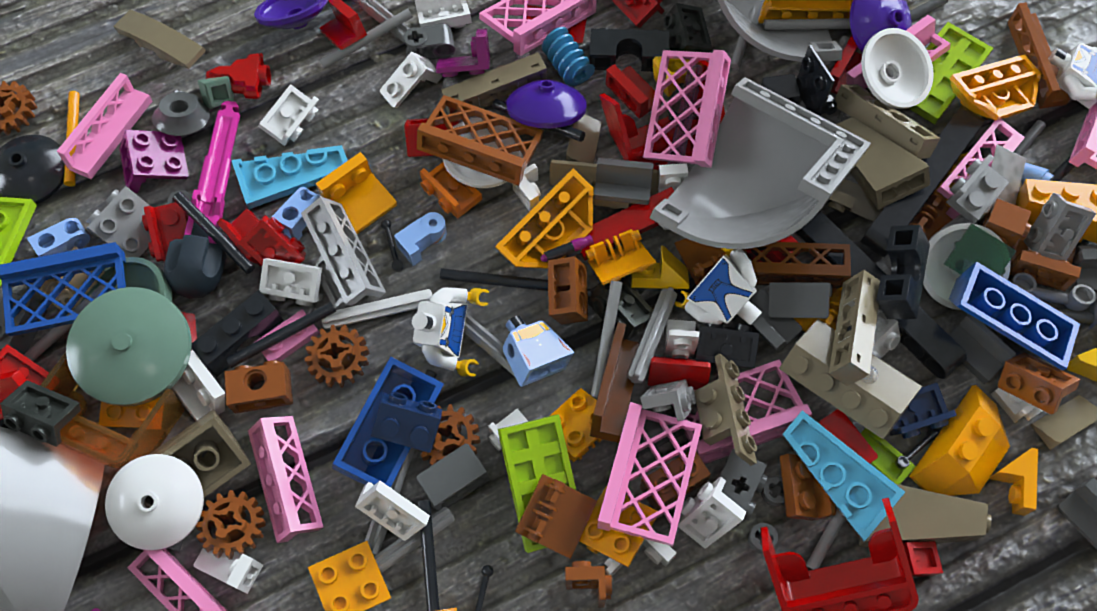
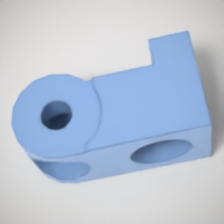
(290, 212)
(420, 235)
(60, 238)

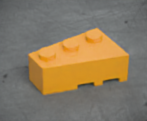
(1036, 193)

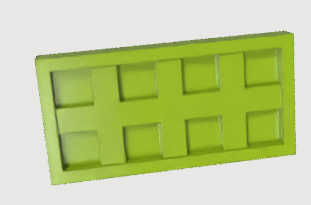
(964, 54)
(528, 453)

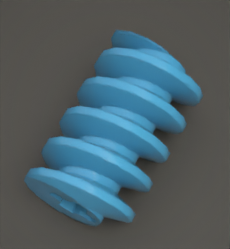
(567, 57)

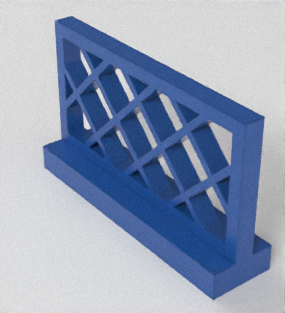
(54, 266)

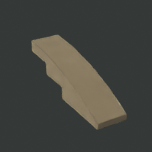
(160, 38)

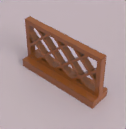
(473, 152)

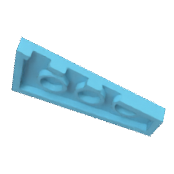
(277, 177)
(843, 474)

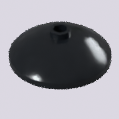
(30, 168)

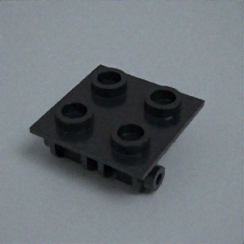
(816, 84)

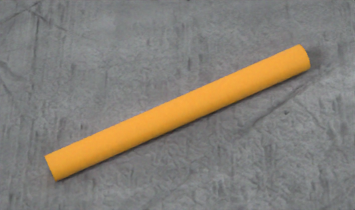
(72, 123)

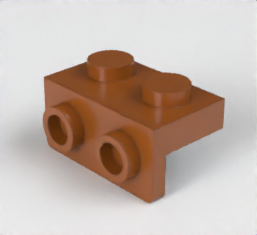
(585, 576)

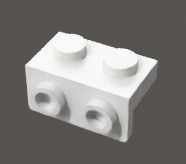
(450, 12)
(288, 114)

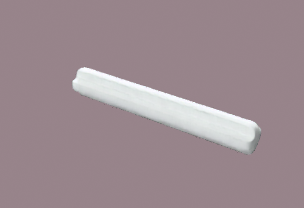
(376, 309)

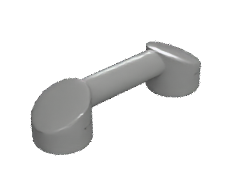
(1078, 299)

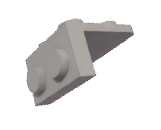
(122, 222)

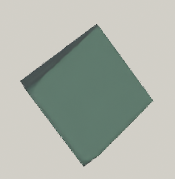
(215, 91)

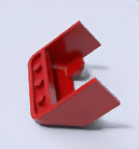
(631, 140)
(864, 584)

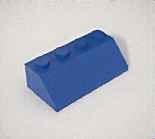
(1016, 314)
(372, 458)

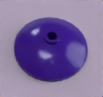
(288, 13)
(873, 16)
(546, 104)

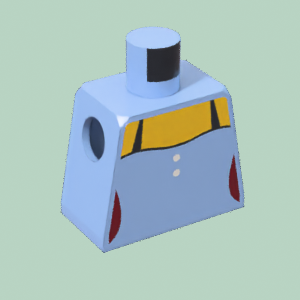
(534, 351)

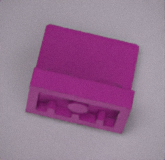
(474, 64)
(151, 156)

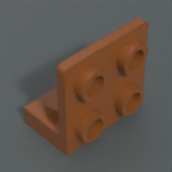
(1045, 270)

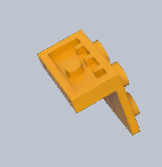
(358, 192)

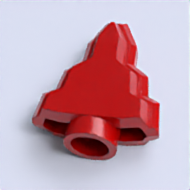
(245, 75)

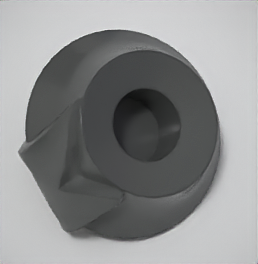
(180, 114)

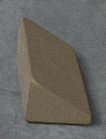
(585, 150)
(1066, 422)

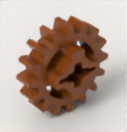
(15, 107)
(325, 354)
(452, 425)
(234, 537)

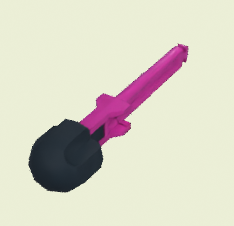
(196, 262)

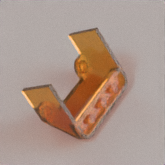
(105, 444)

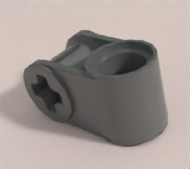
(432, 41)

